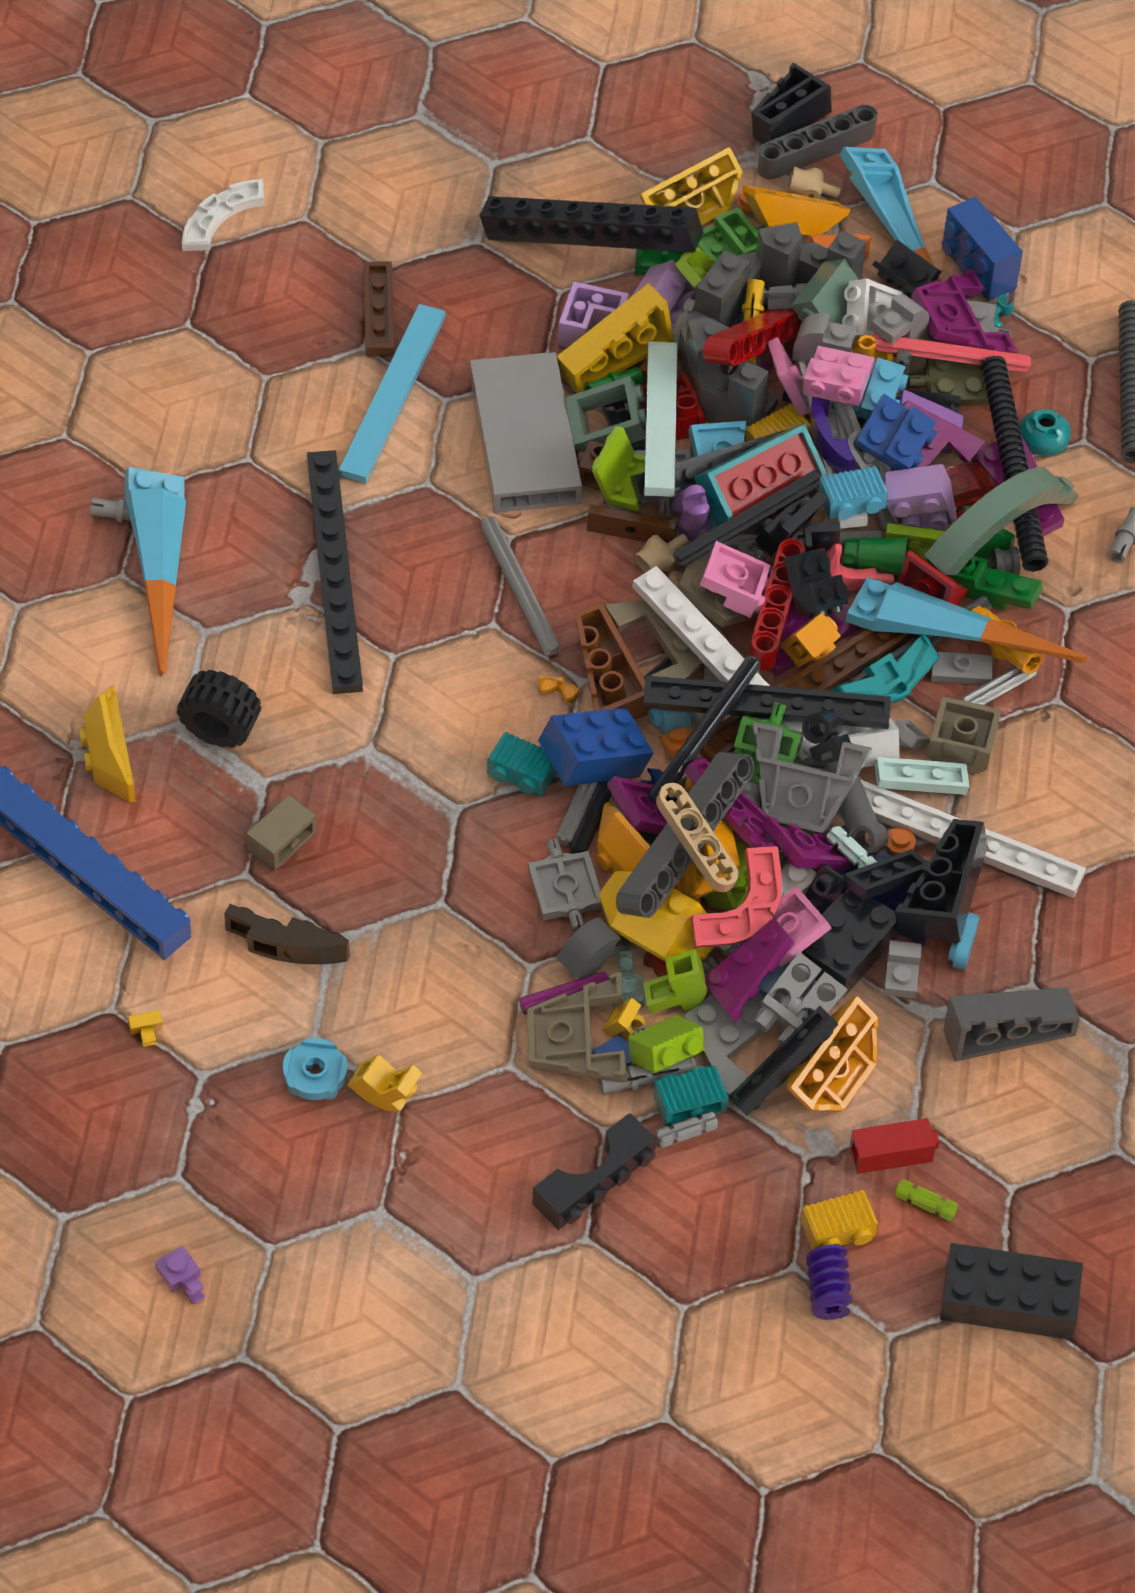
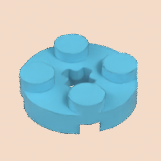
(320, 1085)

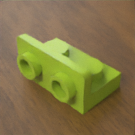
(695, 266)

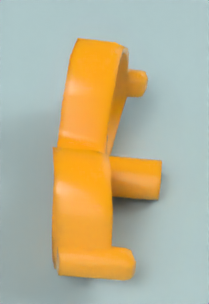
(548, 685)

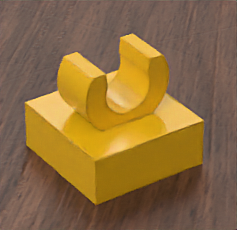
(622, 1017)
(145, 1025)

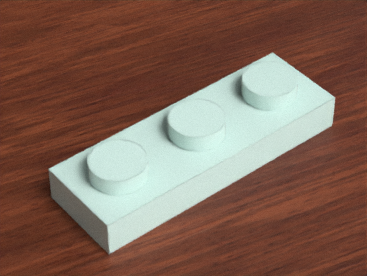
(921, 775)

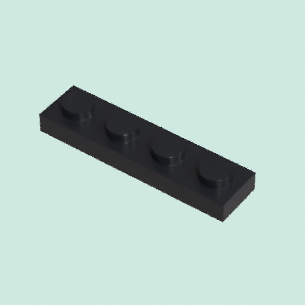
(783, 1061)

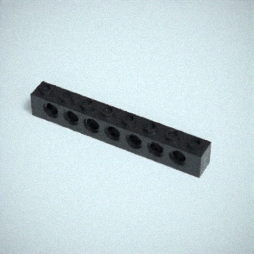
(592, 224)

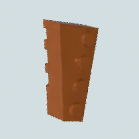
(608, 664)

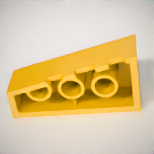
(617, 339)

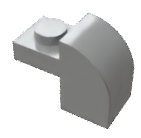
(902, 319)
(818, 331)
(902, 969)

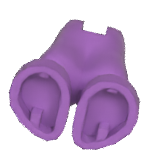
(693, 509)

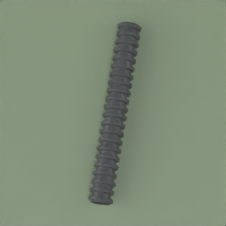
(1127, 378)

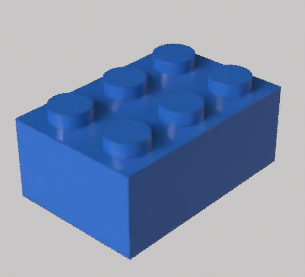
(981, 244)
(595, 746)

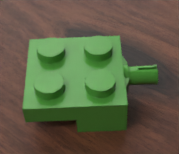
(730, 233)
(747, 744)

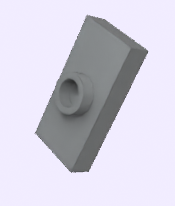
(962, 668)

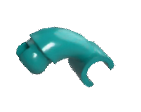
(1002, 309)

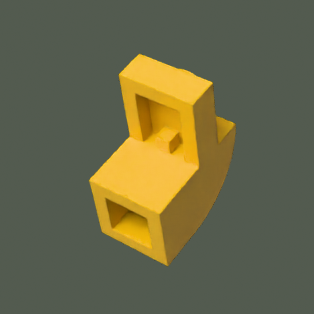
(384, 1085)

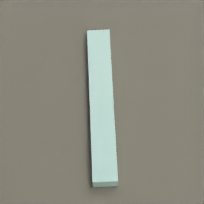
(661, 419)

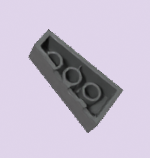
(1008, 1021)

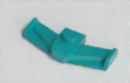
(895, 677)

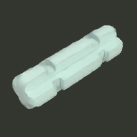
(849, 847)

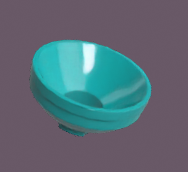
(1042, 439)

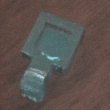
(631, 982)

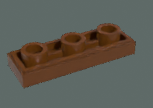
(629, 524)

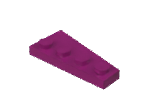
(1049, 514)

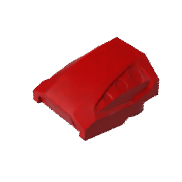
(687, 407)

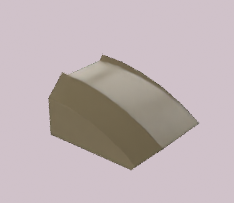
(964, 734)

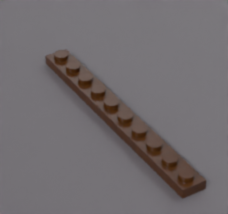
(821, 675)

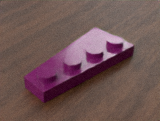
(743, 814)

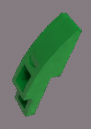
(998, 586)

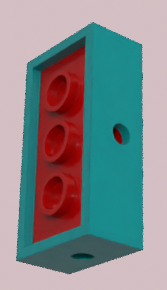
(759, 472)

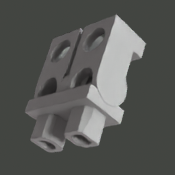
(785, 999)

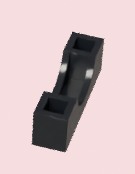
(565, 1195)

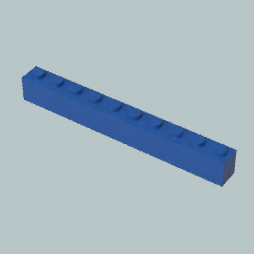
(91, 868)

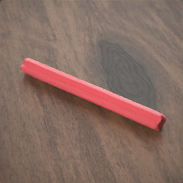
(951, 352)

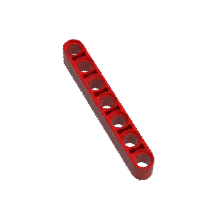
(751, 337)

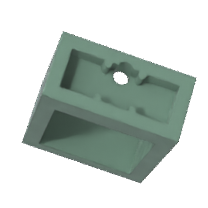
(600, 396)

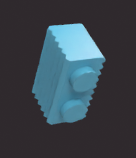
(853, 493)

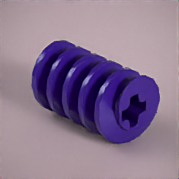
(828, 1282)

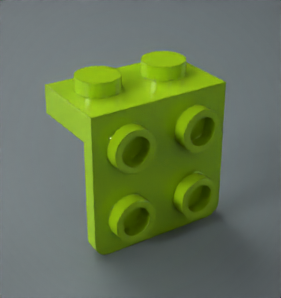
(614, 470)

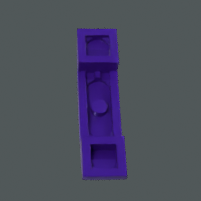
(834, 452)

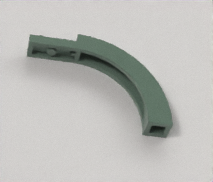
(994, 512)

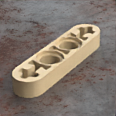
(701, 835)

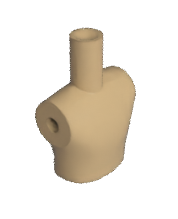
(810, 183)
(659, 553)

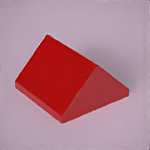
(927, 578)

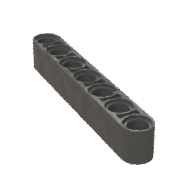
(667, 857)

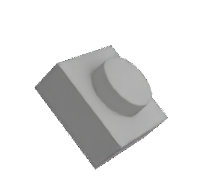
(911, 736)

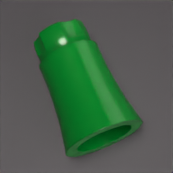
(880, 553)

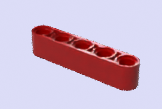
(776, 608)

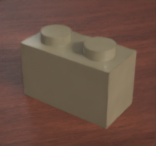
(281, 832)

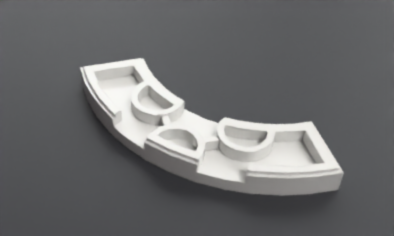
(216, 209)

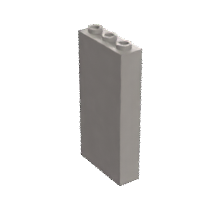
(525, 432)

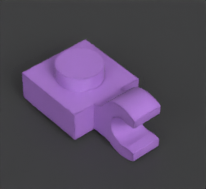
(182, 1272)

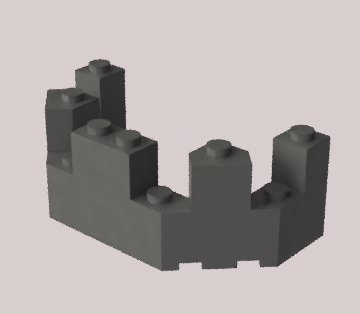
(780, 259)

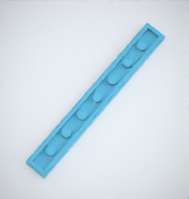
(392, 394)

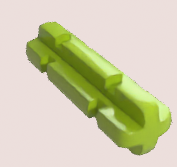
(926, 1199)

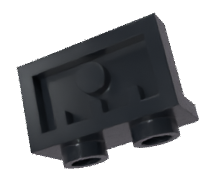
(906, 268)
(820, 535)

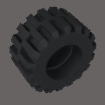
(219, 708)

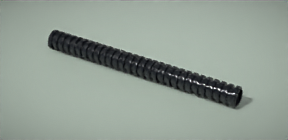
(1013, 457)

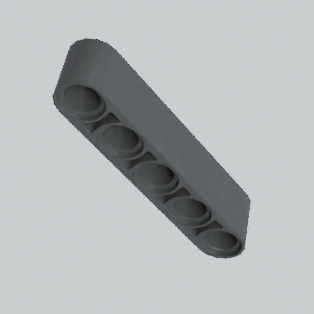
(817, 141)

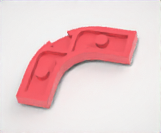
(754, 912)

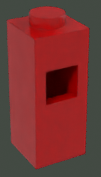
(893, 1145)

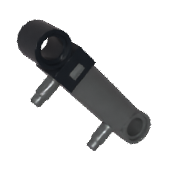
(856, 807)

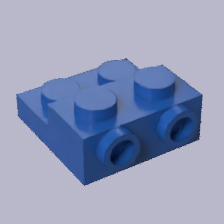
(896, 434)

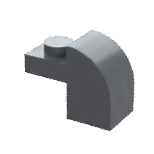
(590, 947)

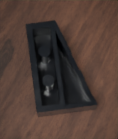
(793, 104)

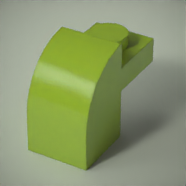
(682, 986)

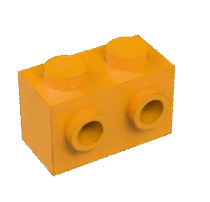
(811, 640)

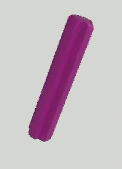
(567, 988)

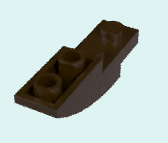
(296, 943)

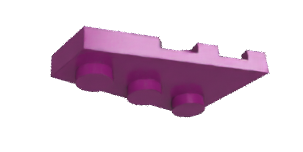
(805, 849)
(743, 970)

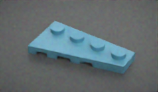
(715, 436)

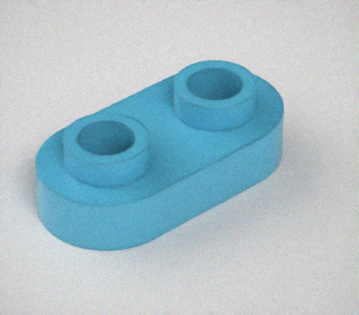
(960, 951)

